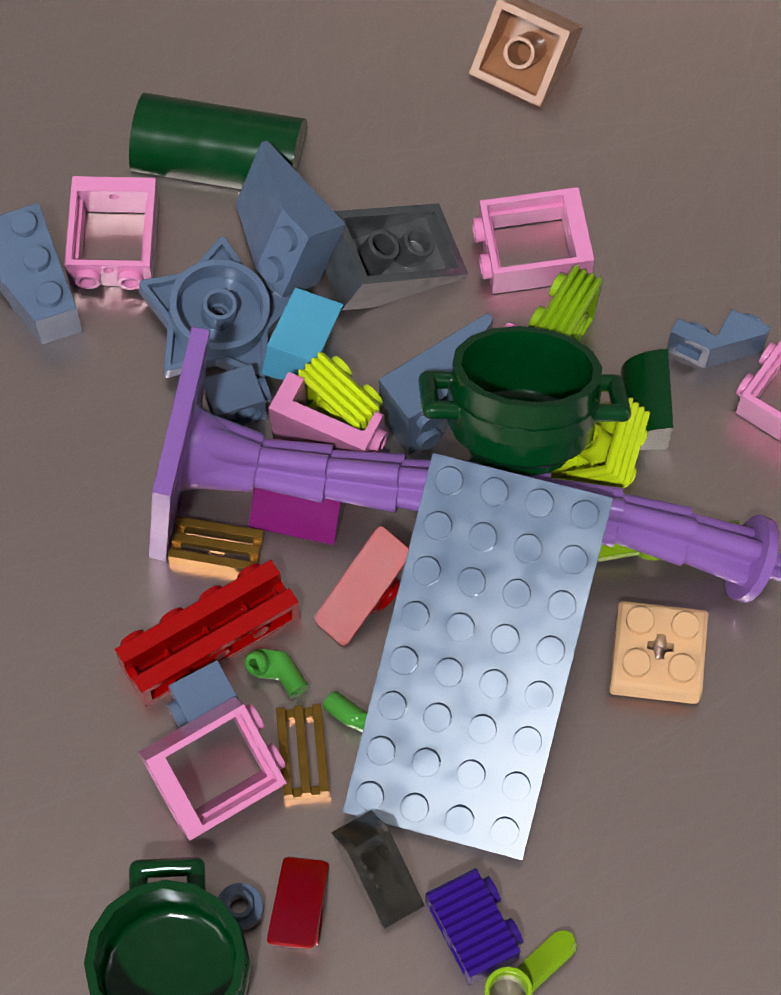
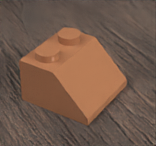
(525, 49)

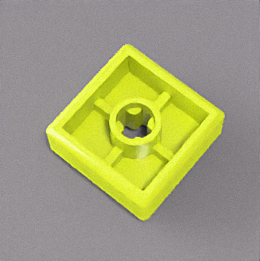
(337, 394)
(611, 454)

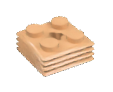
(634, 665)

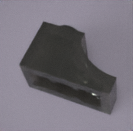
(378, 868)

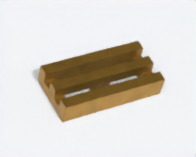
(217, 530)
(299, 714)

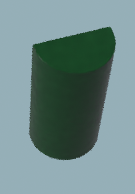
(207, 139)

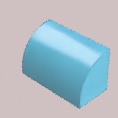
(300, 333)

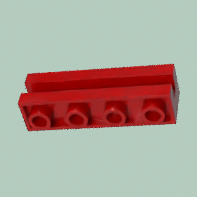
(209, 630)

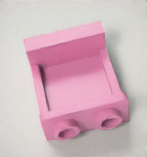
(296, 422)

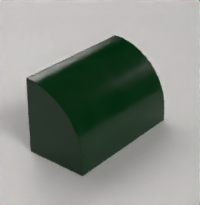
(649, 384)

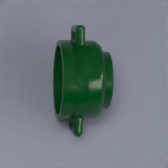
(523, 398)
(167, 937)

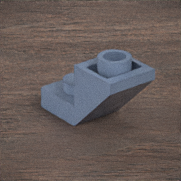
(738, 338)

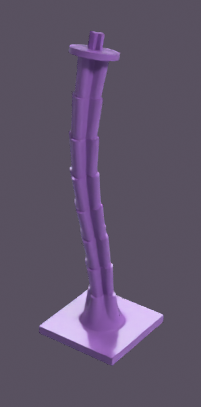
(226, 456)

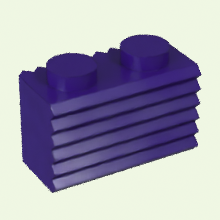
(474, 926)

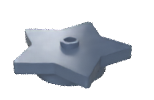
(217, 297)

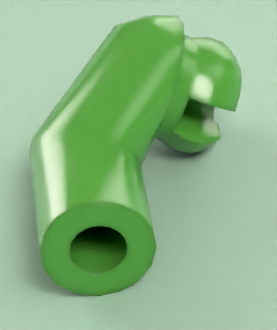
(276, 666)
(345, 711)

